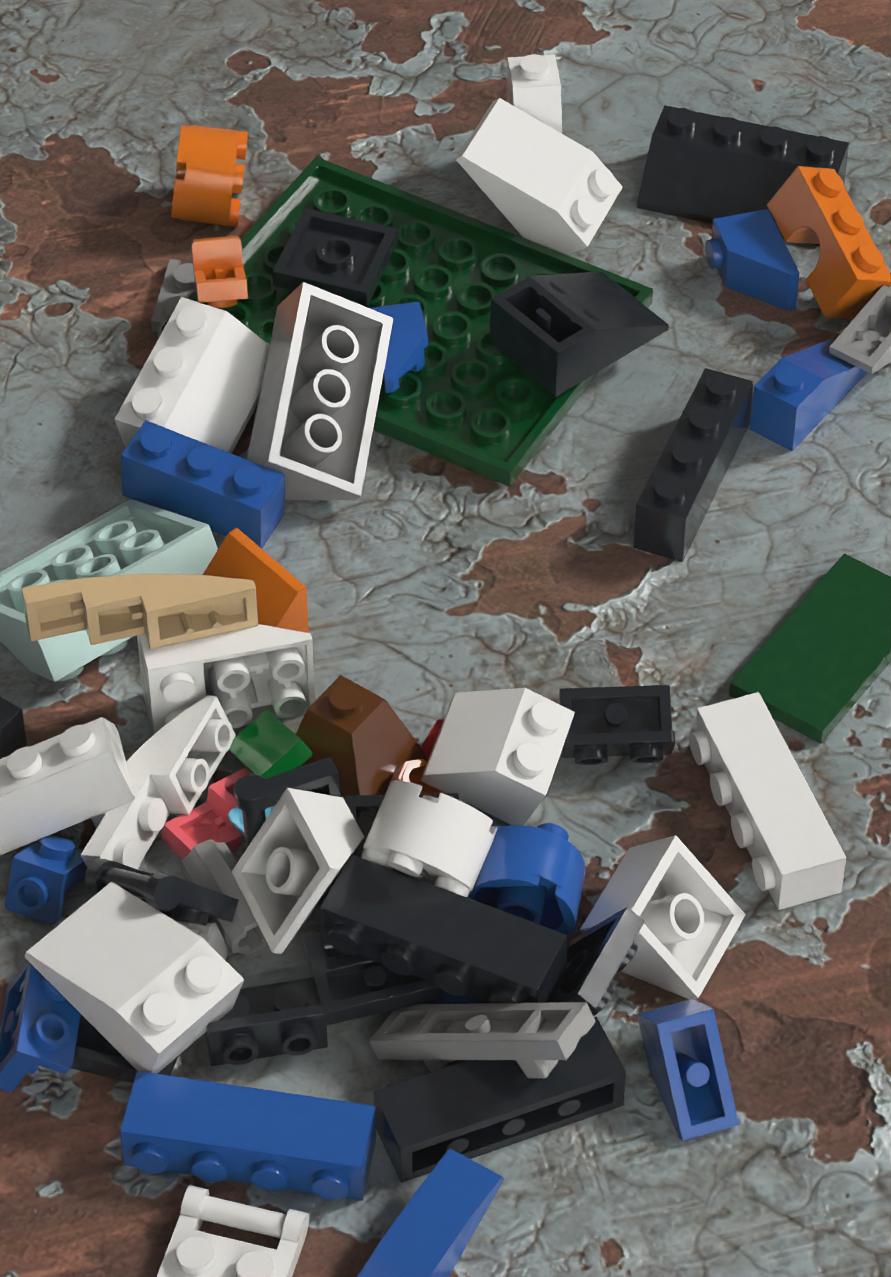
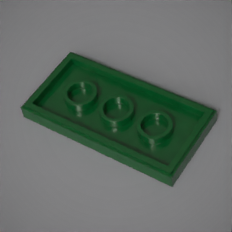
(824, 651)

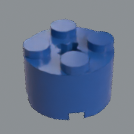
(533, 876)

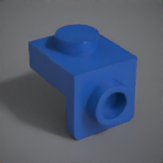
(42, 877)

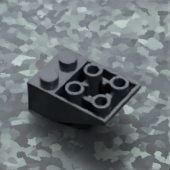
(569, 326)

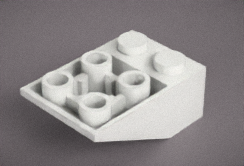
(243, 668)

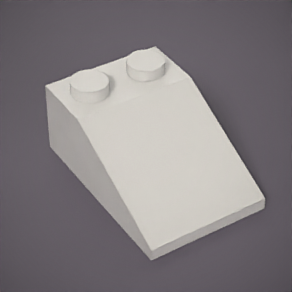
(539, 178)
(137, 976)

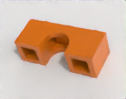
(819, 211)

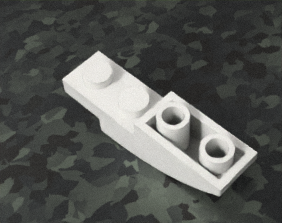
(166, 780)

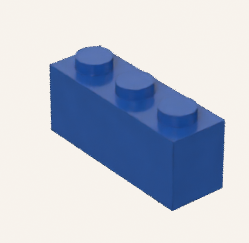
(202, 483)

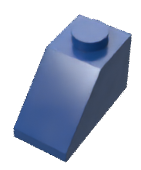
(754, 258)
(689, 1067)

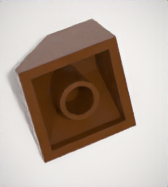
(359, 736)

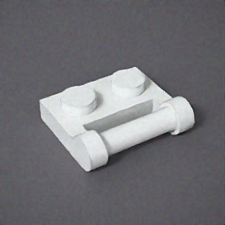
(209, 1255)

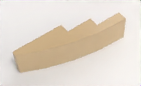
(159, 605)

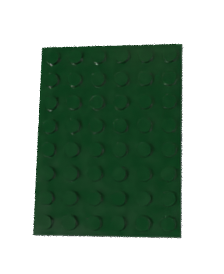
(469, 396)

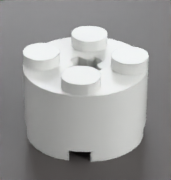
(430, 838)

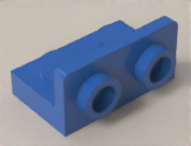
(35, 1028)

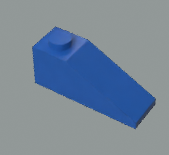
(800, 394)

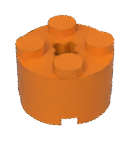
(209, 175)

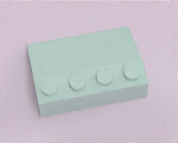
(119, 542)

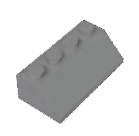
(320, 394)

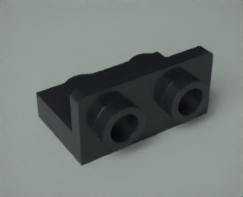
(269, 1023)

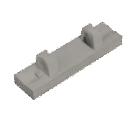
(524, 1032)

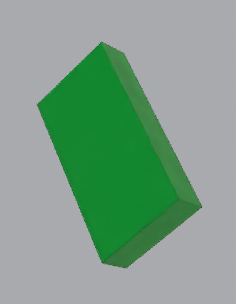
(269, 747)

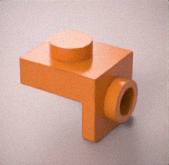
(219, 271)

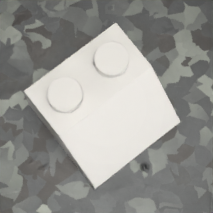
(499, 750)
(295, 861)
(683, 911)

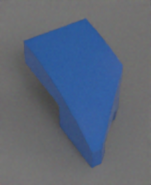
(406, 342)

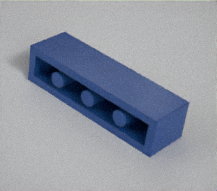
(249, 1136)

